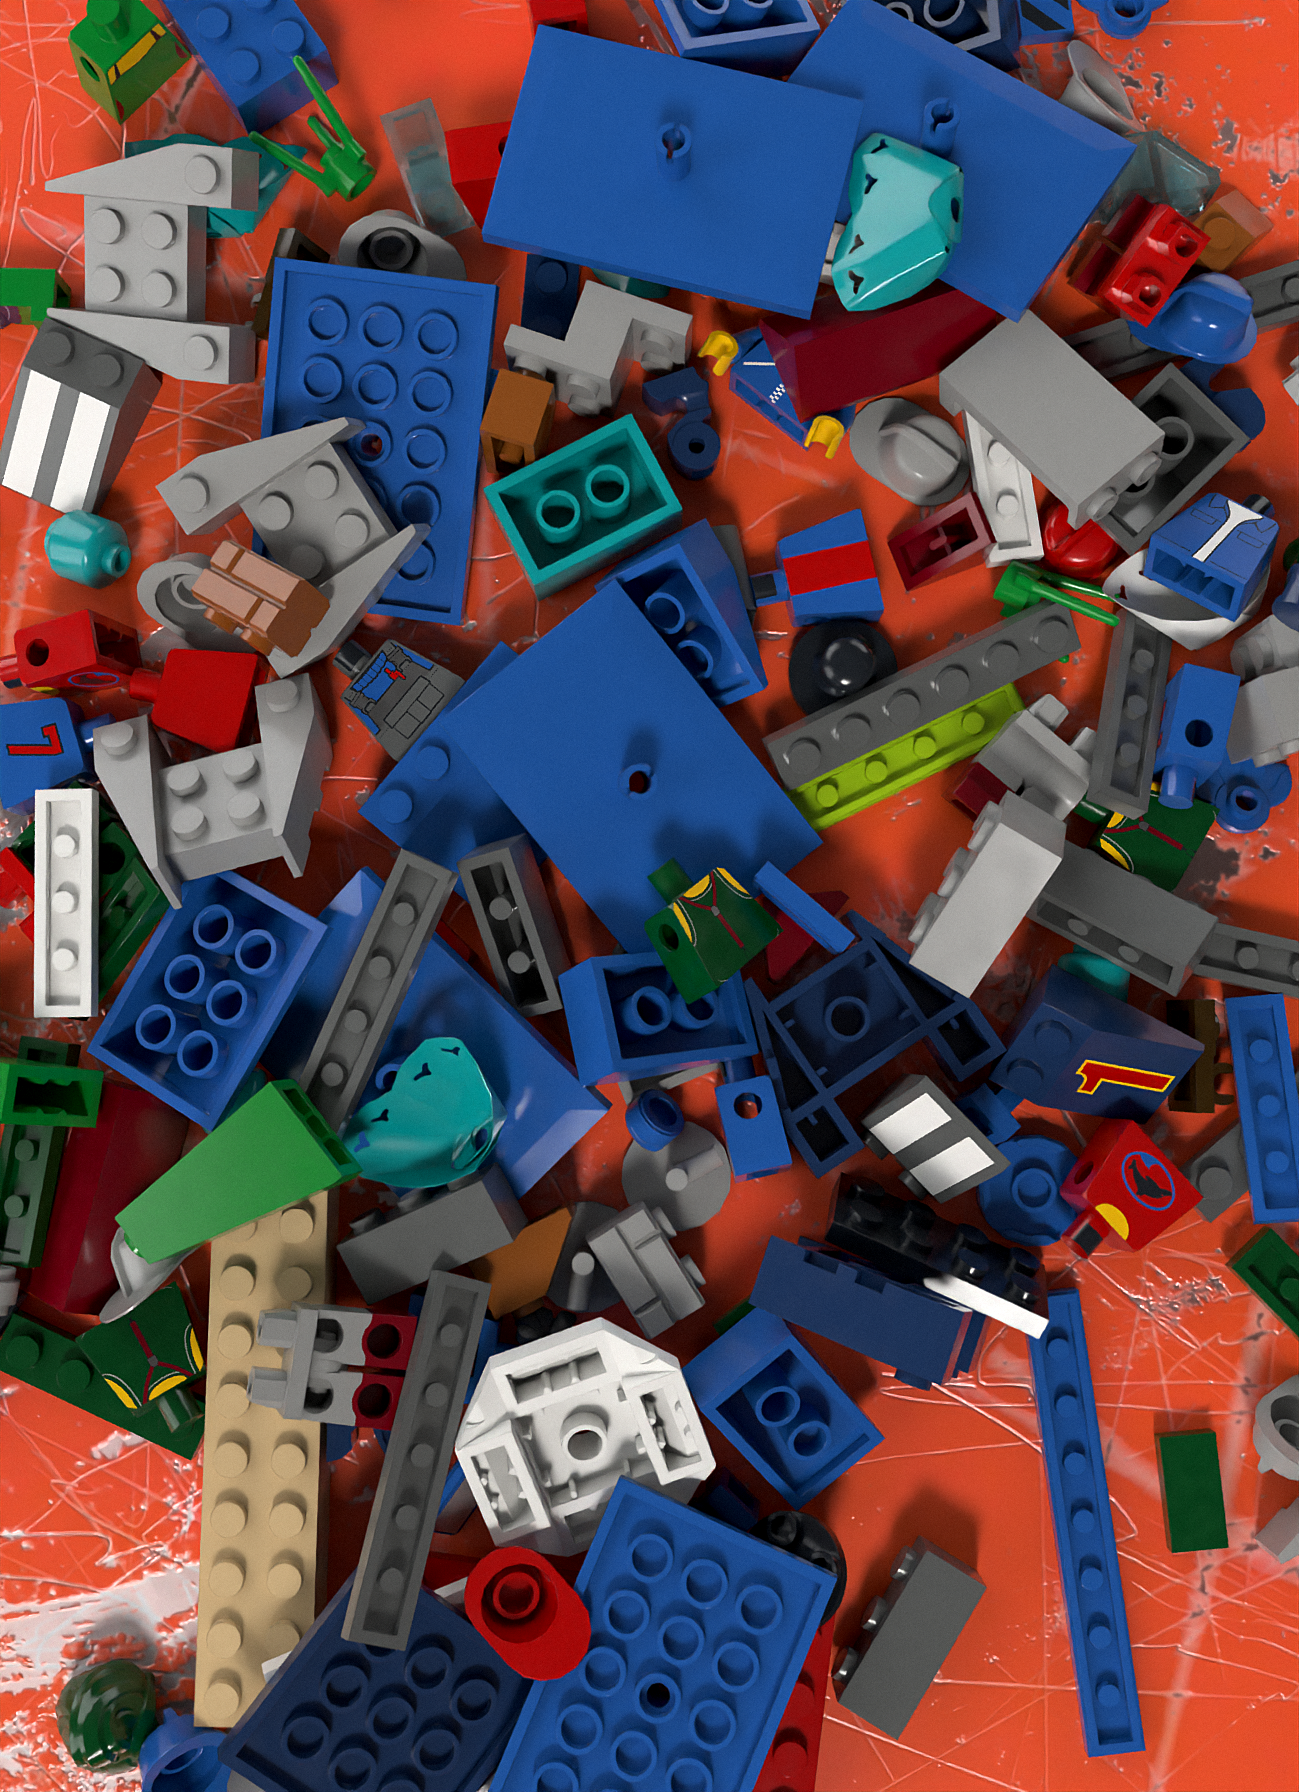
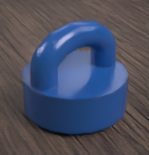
(654, 1119)

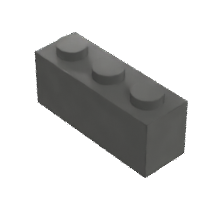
(1124, 918)
(516, 923)
(431, 1232)
(906, 1636)

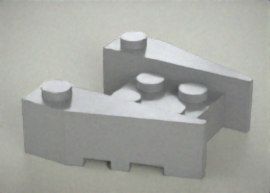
(151, 258)
(311, 517)
(226, 805)

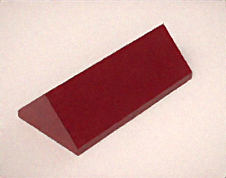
(867, 353)
(100, 1176)

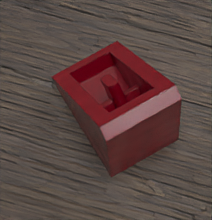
(943, 543)
(793, 941)

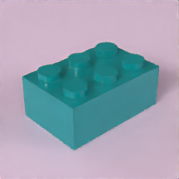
(584, 507)

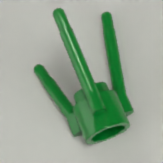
(343, 161)
(1028, 585)

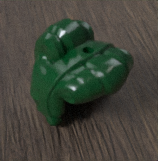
(107, 1716)

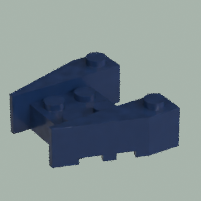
(849, 1024)
(870, 1311)

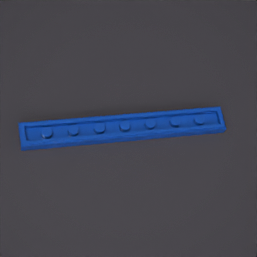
(1084, 1531)

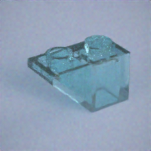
(424, 169)
(1162, 175)

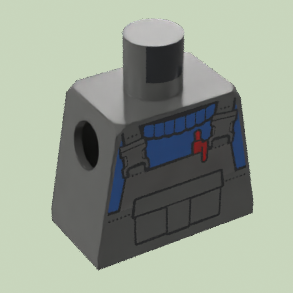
(395, 692)

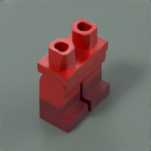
(1157, 254)

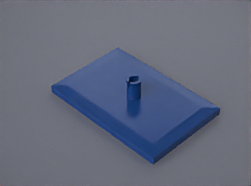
(1025, 158)
(673, 171)
(417, 371)
(585, 714)
(446, 999)
(680, 1607)

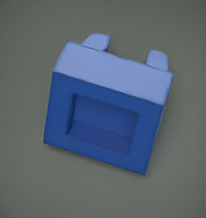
(990, 1111)

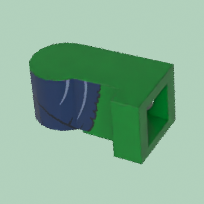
(28, 294)

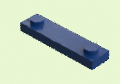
(1266, 1104)

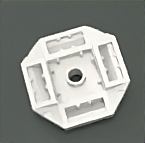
(544, 1481)

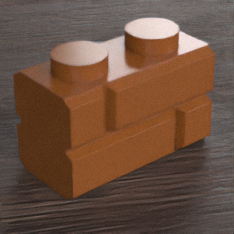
(259, 598)

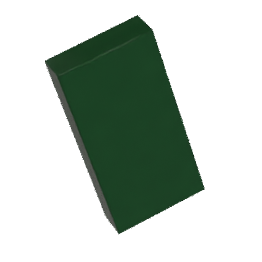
(1191, 1490)

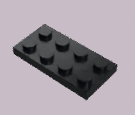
(938, 1253)

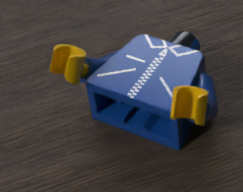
(760, 386)

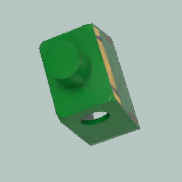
(123, 55)

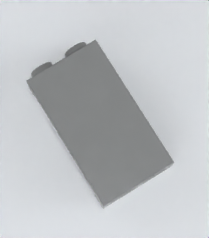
(1054, 415)

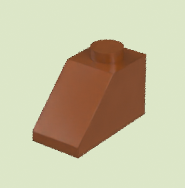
(1234, 232)
(517, 421)
(527, 1266)

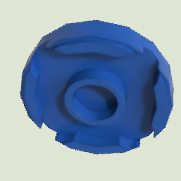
(1026, 1196)

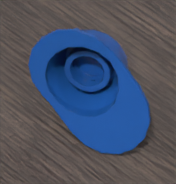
(1203, 321)
(182, 1757)

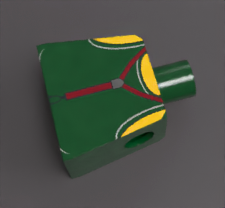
(1154, 844)
(705, 928)
(151, 1357)

